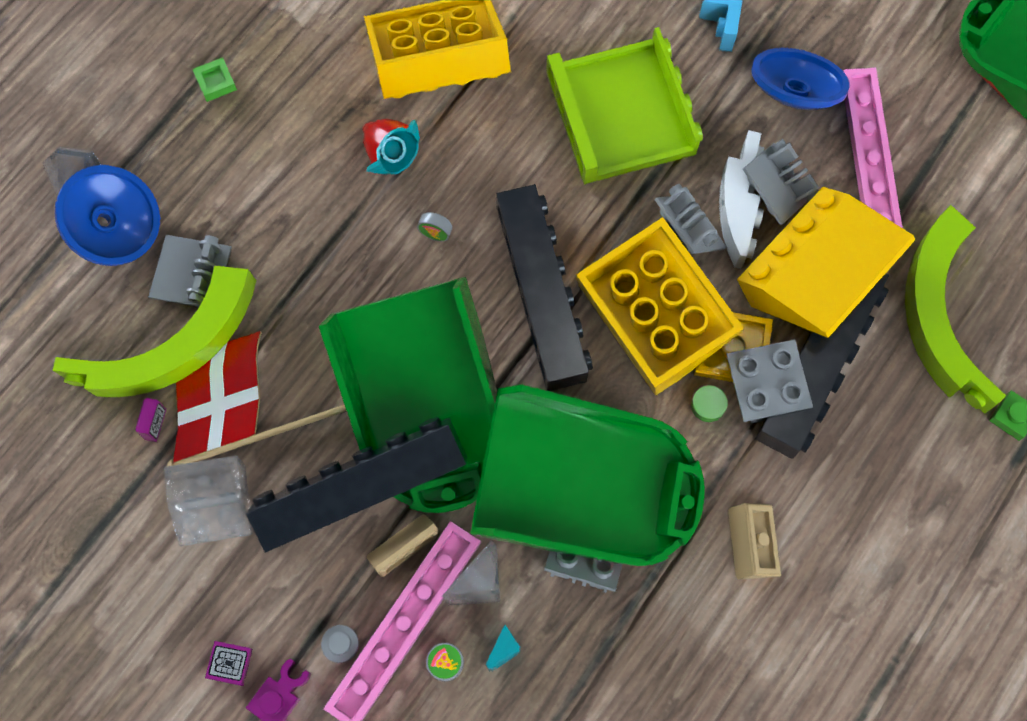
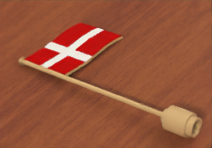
(222, 404)

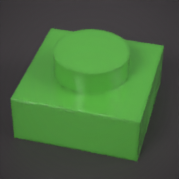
(214, 79)
(1012, 415)

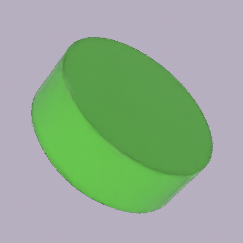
(709, 403)

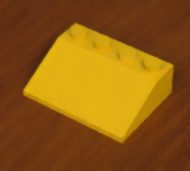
(436, 46)
(824, 262)
(659, 305)

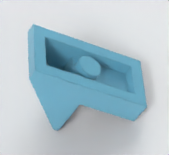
(727, 15)

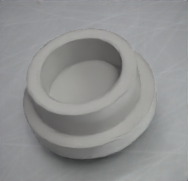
(339, 644)

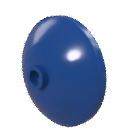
(800, 78)
(118, 198)

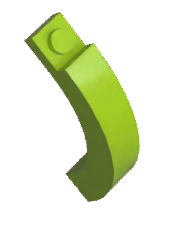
(929, 318)
(181, 354)

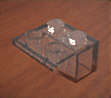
(208, 500)

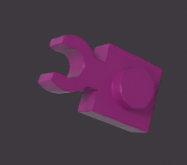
(275, 699)

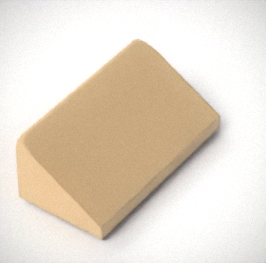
(754, 541)
(403, 545)

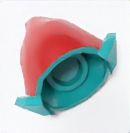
(390, 145)

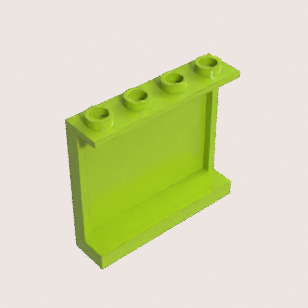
(624, 108)

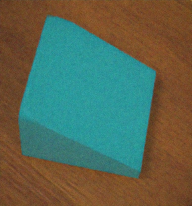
(503, 651)

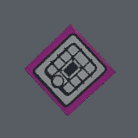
(150, 419)
(228, 663)

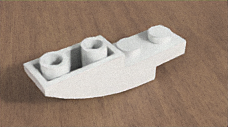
(738, 204)

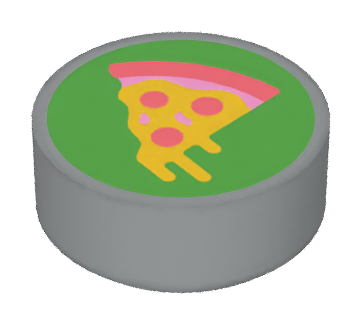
(434, 226)
(445, 662)

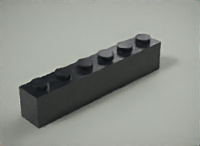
(542, 288)
(822, 363)
(356, 484)

